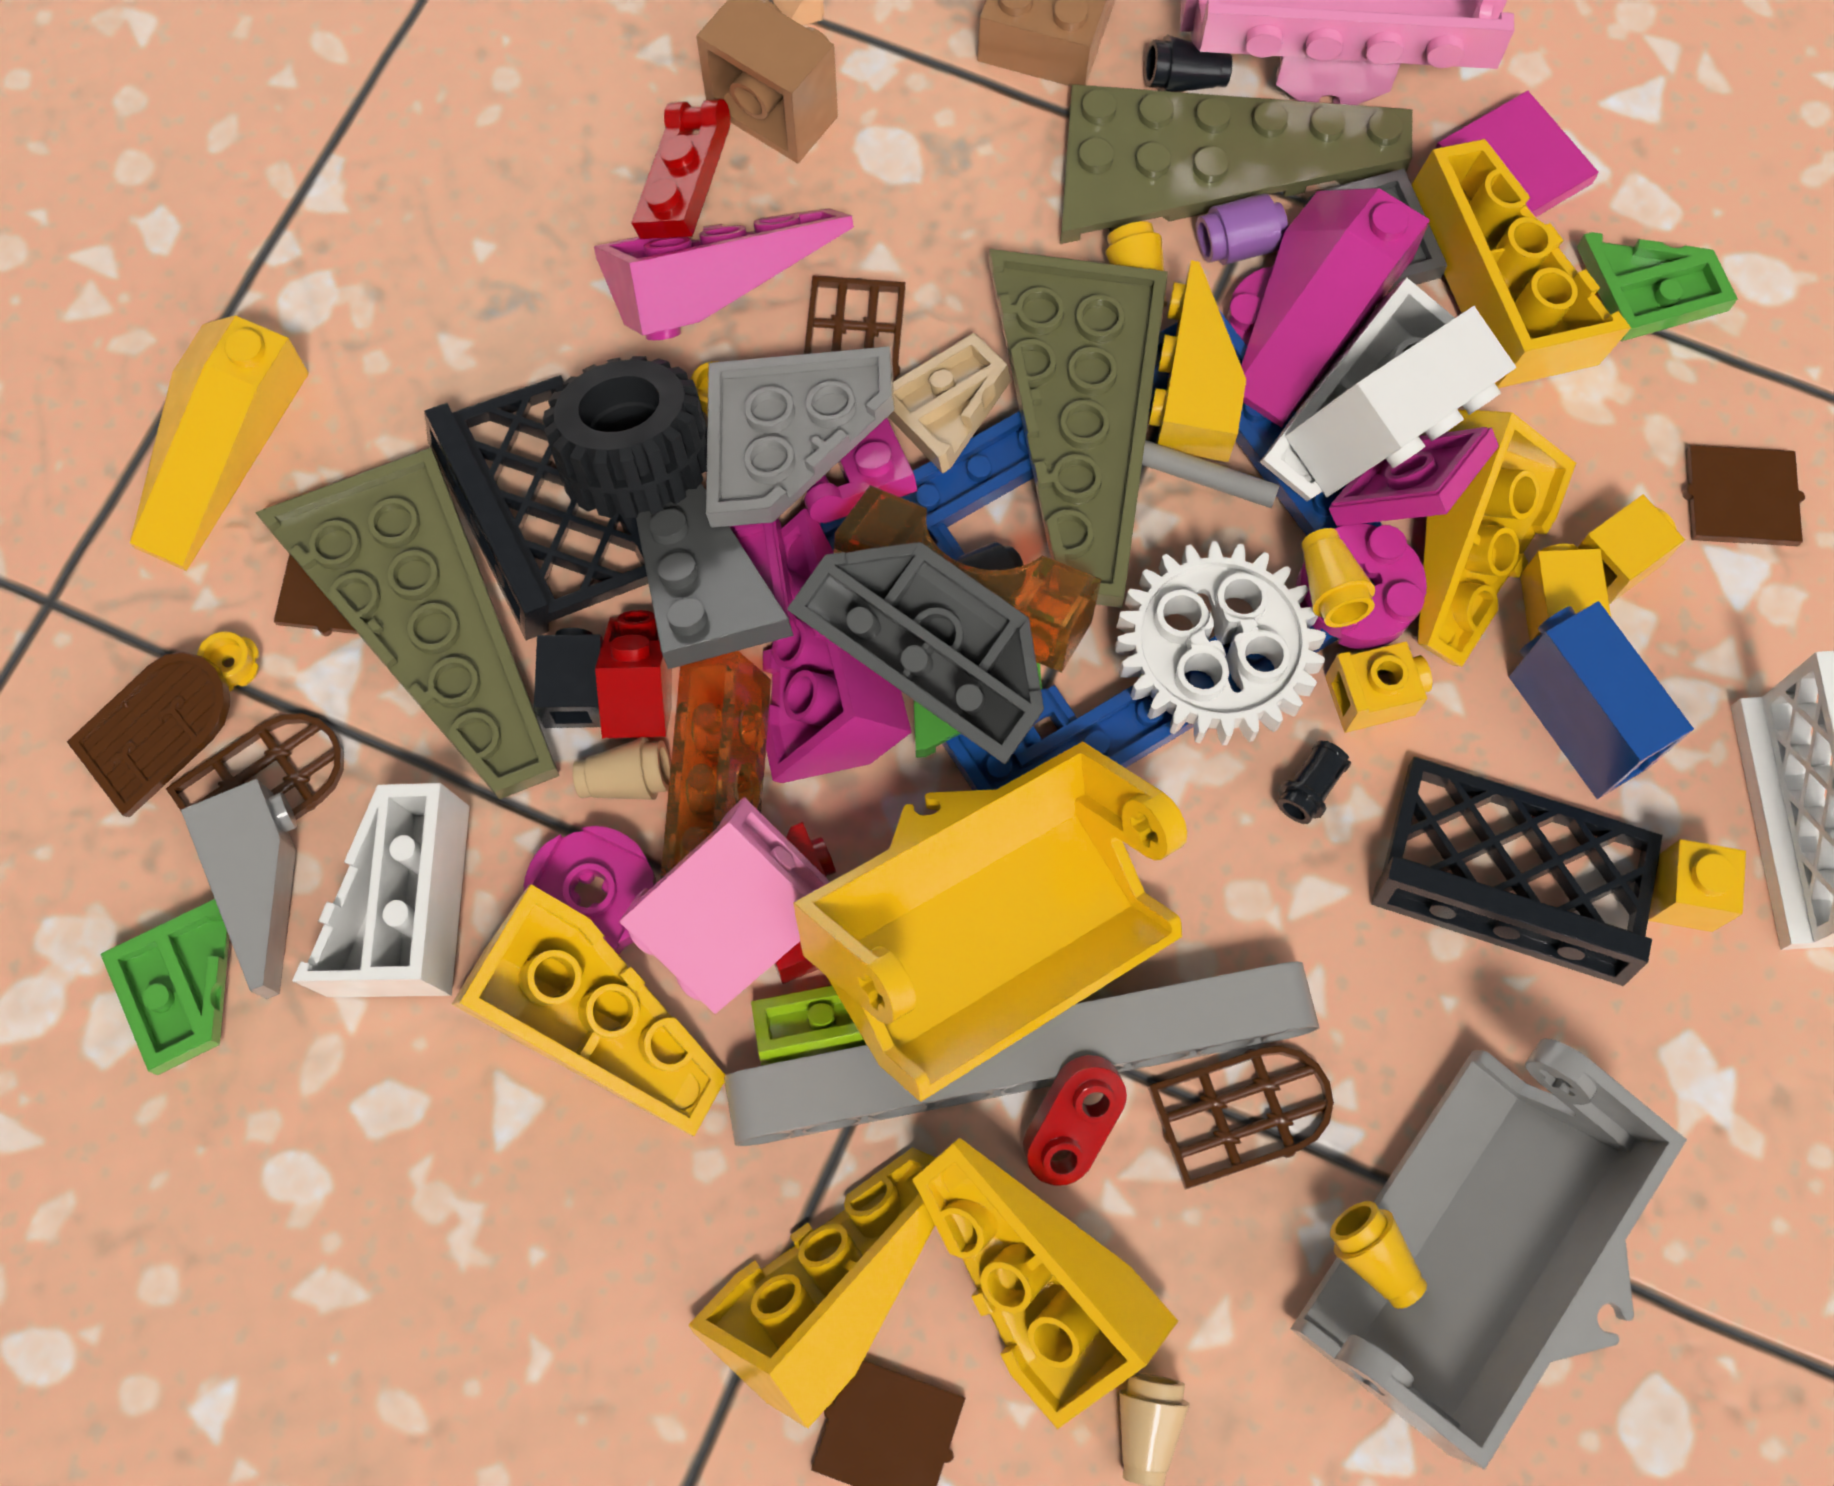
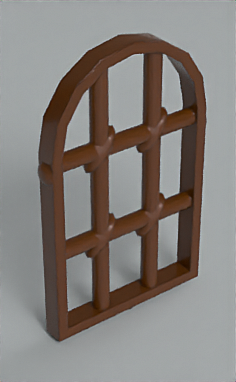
(868, 324)
(275, 753)
(1218, 1102)

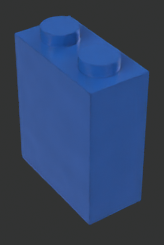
(1597, 698)

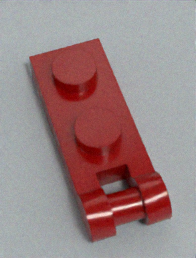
(682, 169)

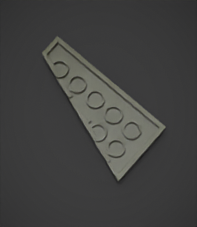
(1182, 153)

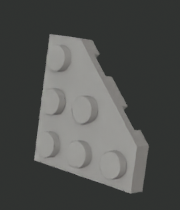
(785, 425)

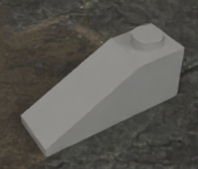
(250, 872)

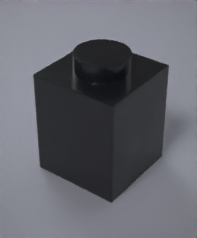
(567, 679)

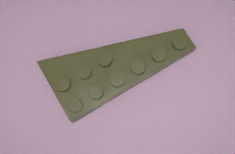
(1083, 382)
(410, 587)

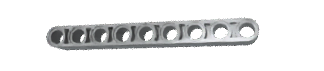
(1126, 1029)

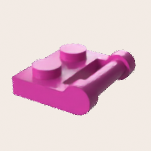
(873, 462)

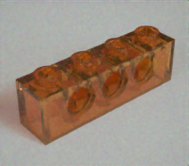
(714, 749)

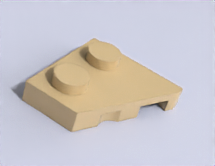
(949, 399)

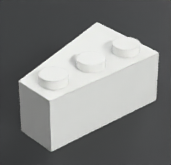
(1401, 401)
(398, 901)

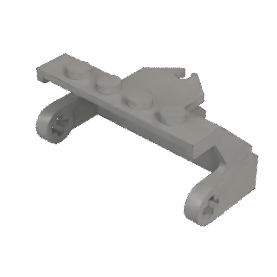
(1519, 1232)

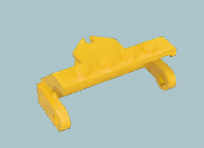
(994, 914)

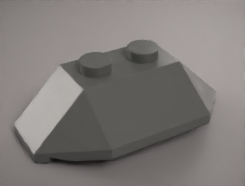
(931, 638)

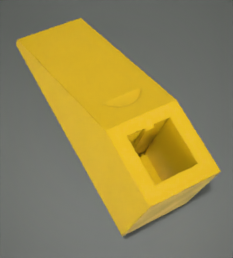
(1205, 379)

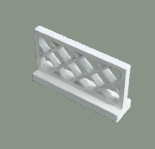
(1786, 790)

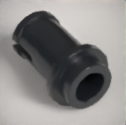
(1305, 794)

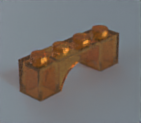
(1048, 592)

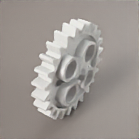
(1165, 654)

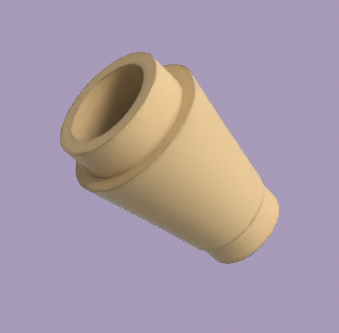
(624, 772)
(1150, 1426)

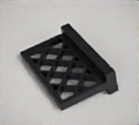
(497, 530)
(1520, 919)

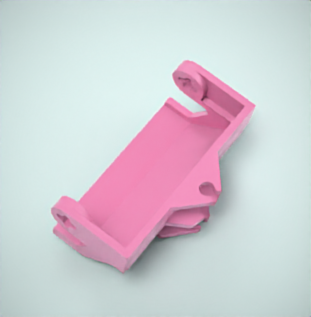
(1351, 44)

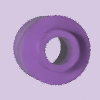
(1241, 229)

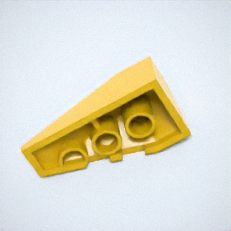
(210, 432)
(1487, 532)
(575, 1001)
(1059, 1298)
(816, 1308)

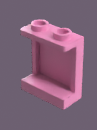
(725, 907)

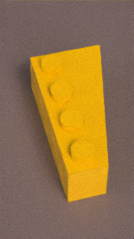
(1512, 266)

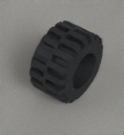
(627, 436)

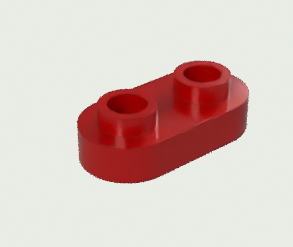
(1071, 1125)

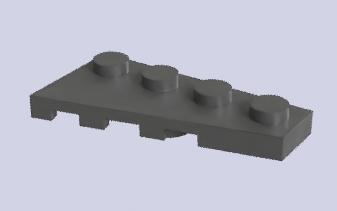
(704, 585)

